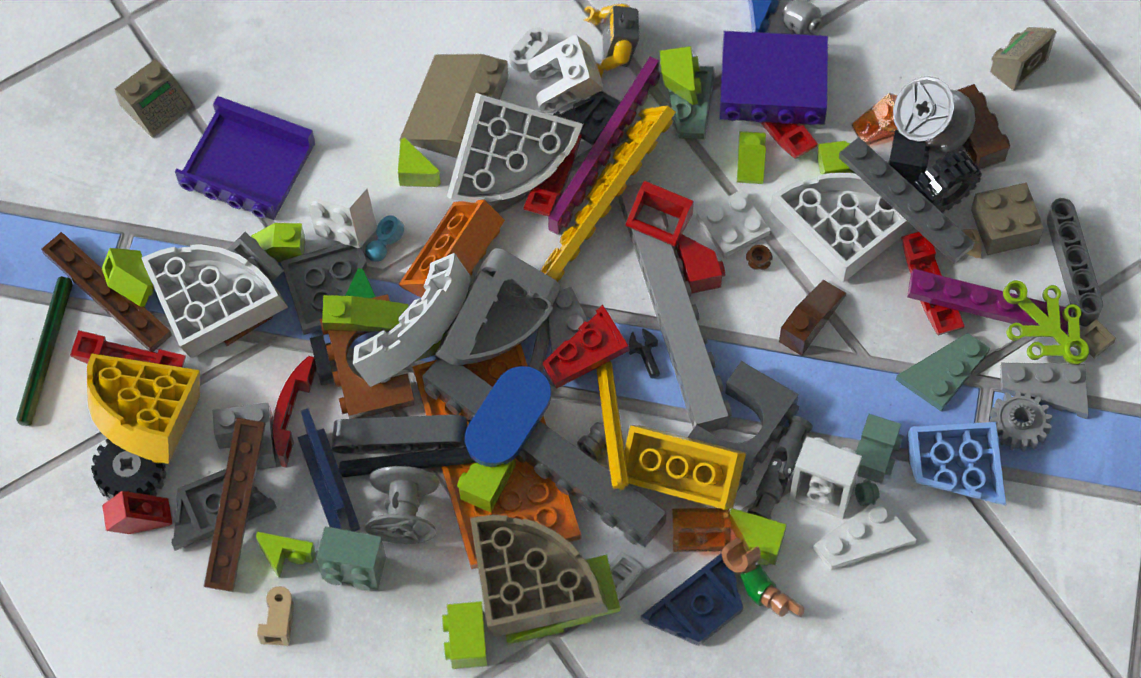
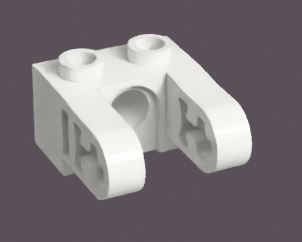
(578, 69)

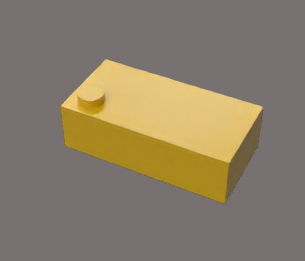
(683, 466)

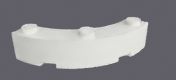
(419, 324)

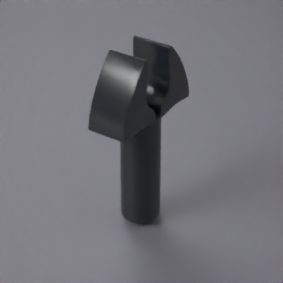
(645, 351)

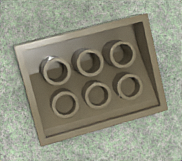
(447, 99)

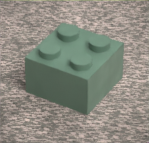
(351, 558)

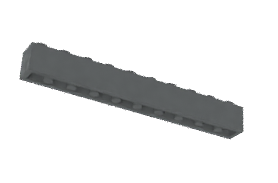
(555, 459)

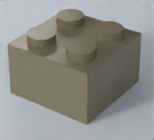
(1007, 218)

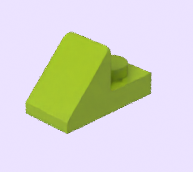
(751, 157)
(278, 548)

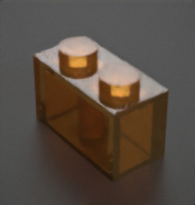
(700, 529)

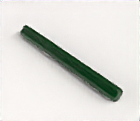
(44, 351)

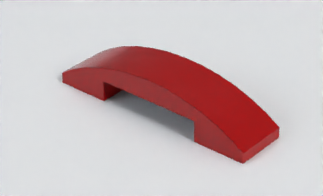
(791, 137)
(546, 194)
(921, 256)
(90, 343)
(299, 380)

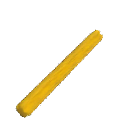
(612, 426)

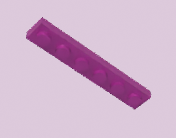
(973, 299)

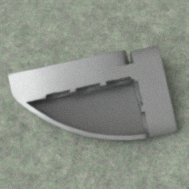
(499, 311)

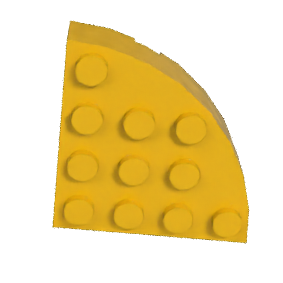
(141, 404)

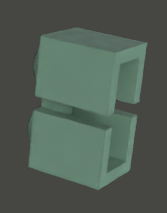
(876, 447)

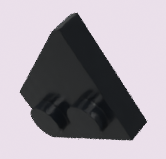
(593, 114)

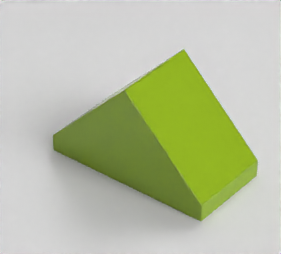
(415, 168)

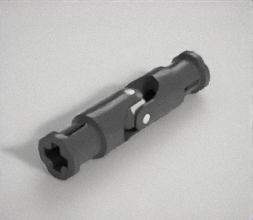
(778, 472)

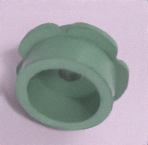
(866, 493)

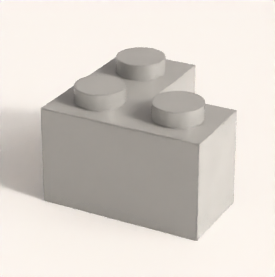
(224, 424)

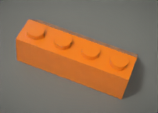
(463, 231)

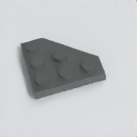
(320, 274)

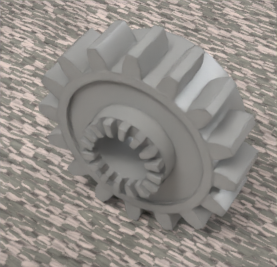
(1024, 408)

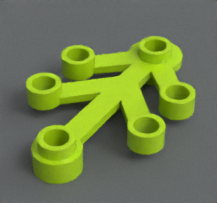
(1048, 324)

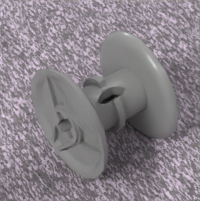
(934, 114)
(403, 487)

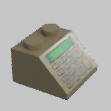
(1022, 56)
(153, 98)

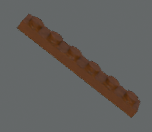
(91, 280)
(234, 505)

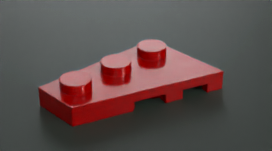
(589, 348)

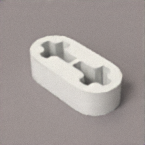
(525, 46)

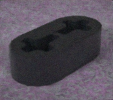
(322, 360)

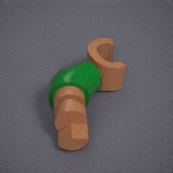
(756, 581)

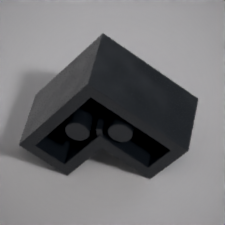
(908, 157)

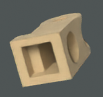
(279, 618)

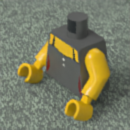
(619, 34)

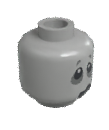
(802, 17)

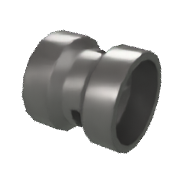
(593, 443)

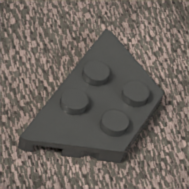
(199, 508)

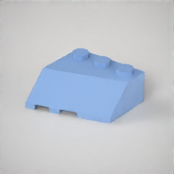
(958, 459)

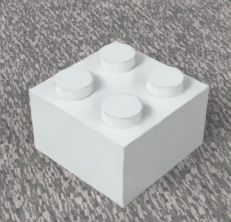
(341, 211)

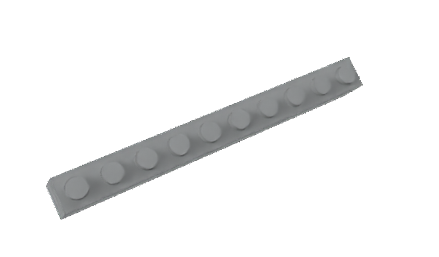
(678, 319)

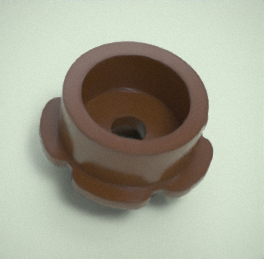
(759, 251)

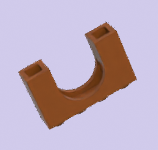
(360, 398)

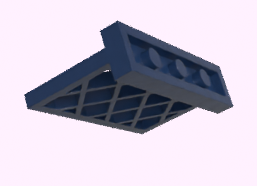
(326, 476)

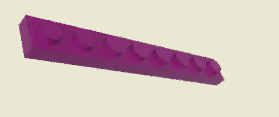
(601, 150)

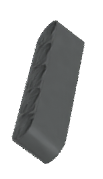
(1074, 250)
(398, 434)

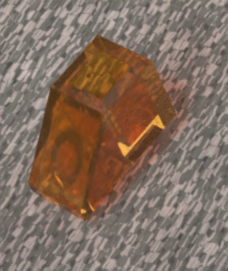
(877, 122)

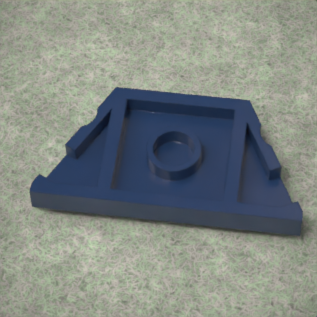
(699, 604)

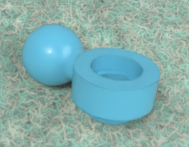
(388, 232)

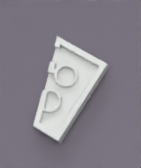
(864, 535)

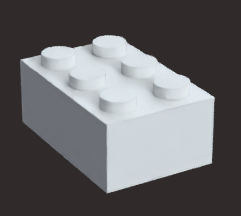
(825, 476)

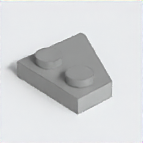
(250, 250)

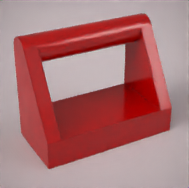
(665, 202)

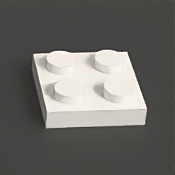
(733, 223)

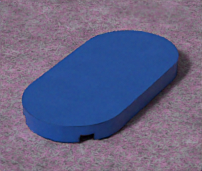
(508, 416)

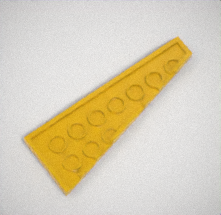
(610, 184)

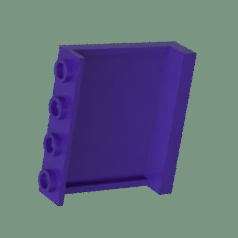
(774, 78)
(247, 158)

